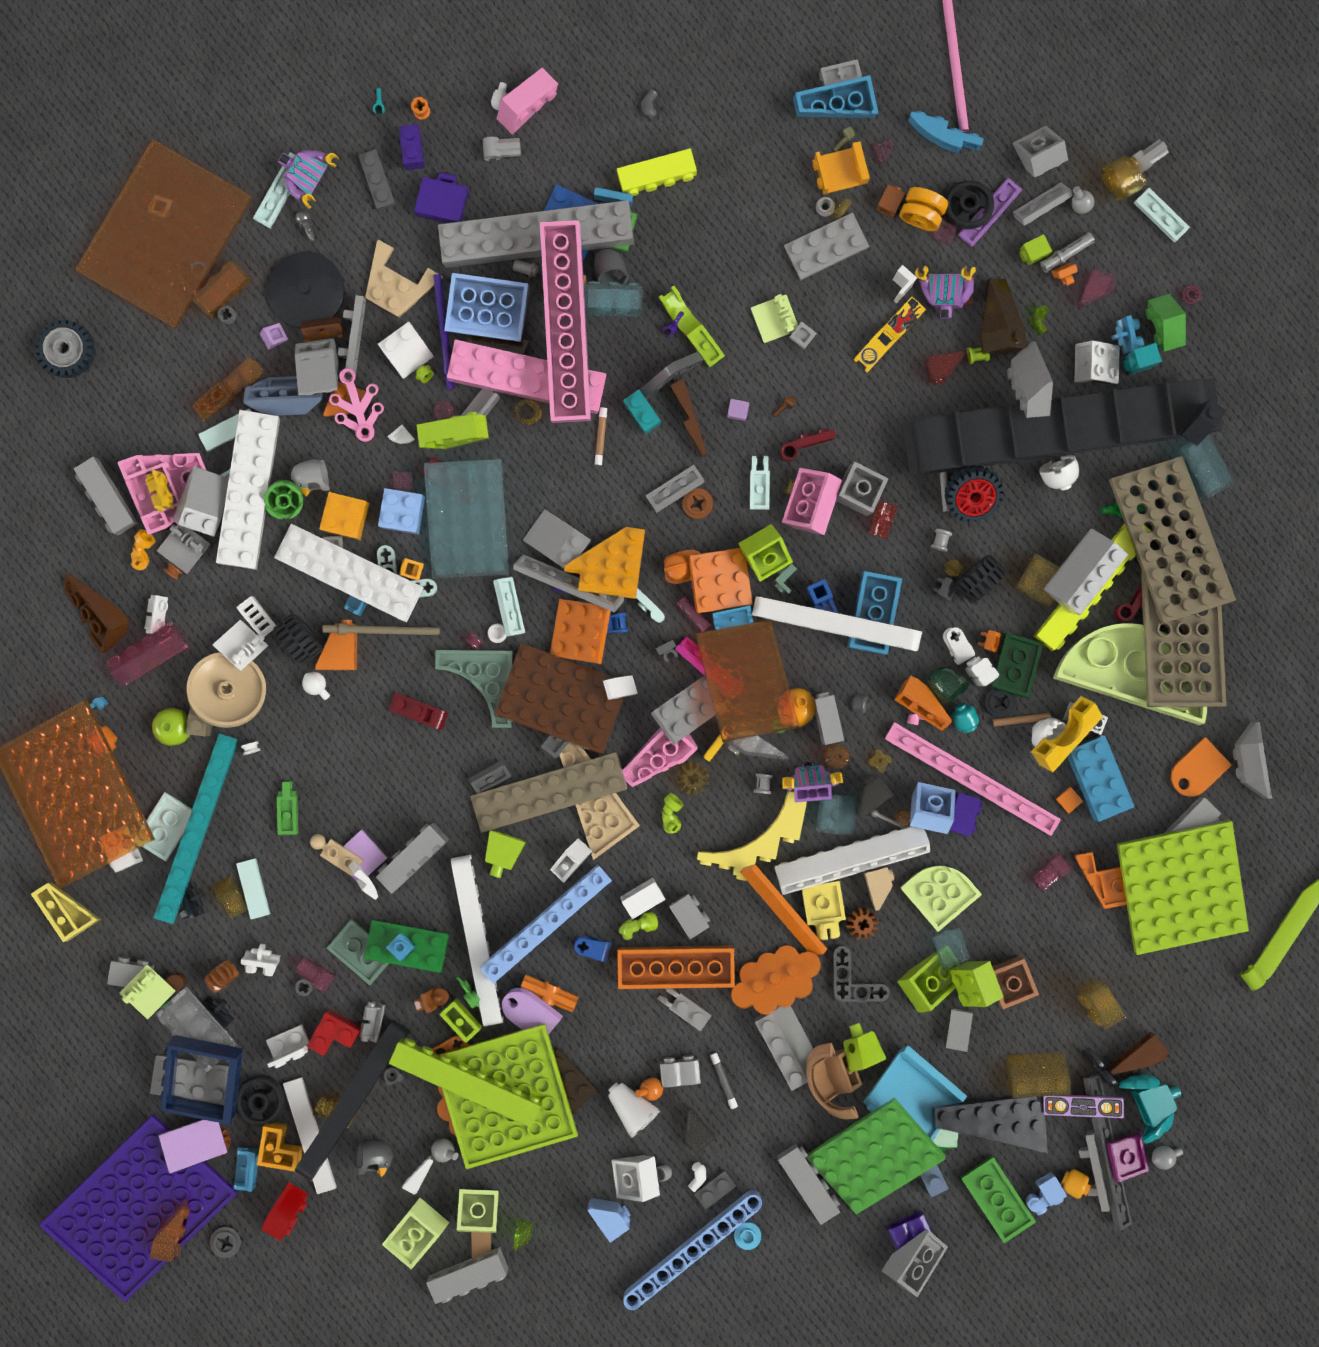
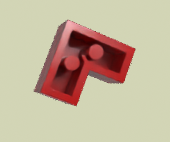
(331, 1028)
(282, 1215)

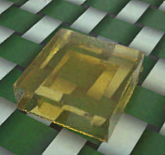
(841, 208)

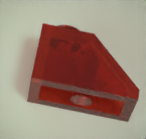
(942, 366)

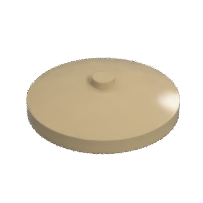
(223, 693)

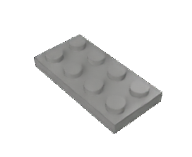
(826, 246)
(685, 711)
(193, 1081)

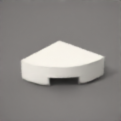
(401, 435)

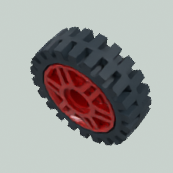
(966, 483)

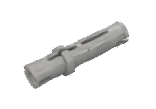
(1060, 256)

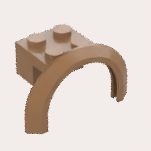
(830, 1076)

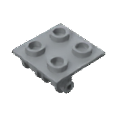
(183, 547)

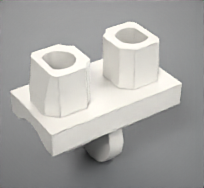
(260, 958)

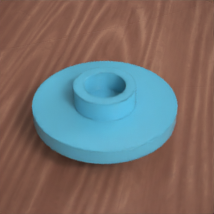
(747, 1235)

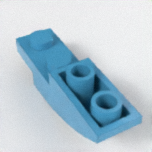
(936, 131)

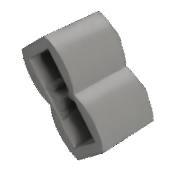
(680, 1071)

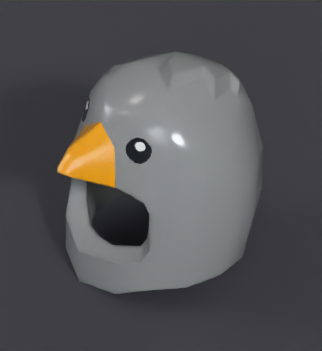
(310, 476)

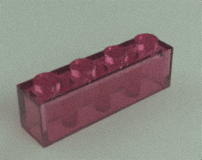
(147, 654)

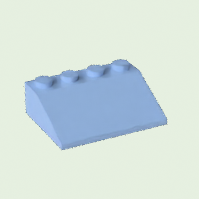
(487, 307)

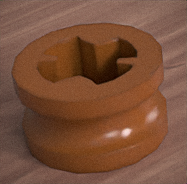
(173, 571)

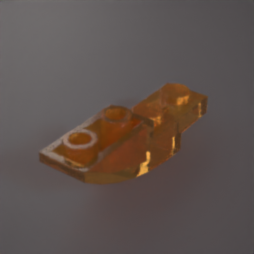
(228, 390)

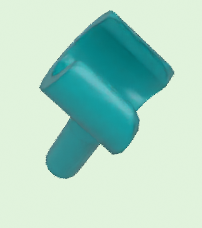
(378, 101)

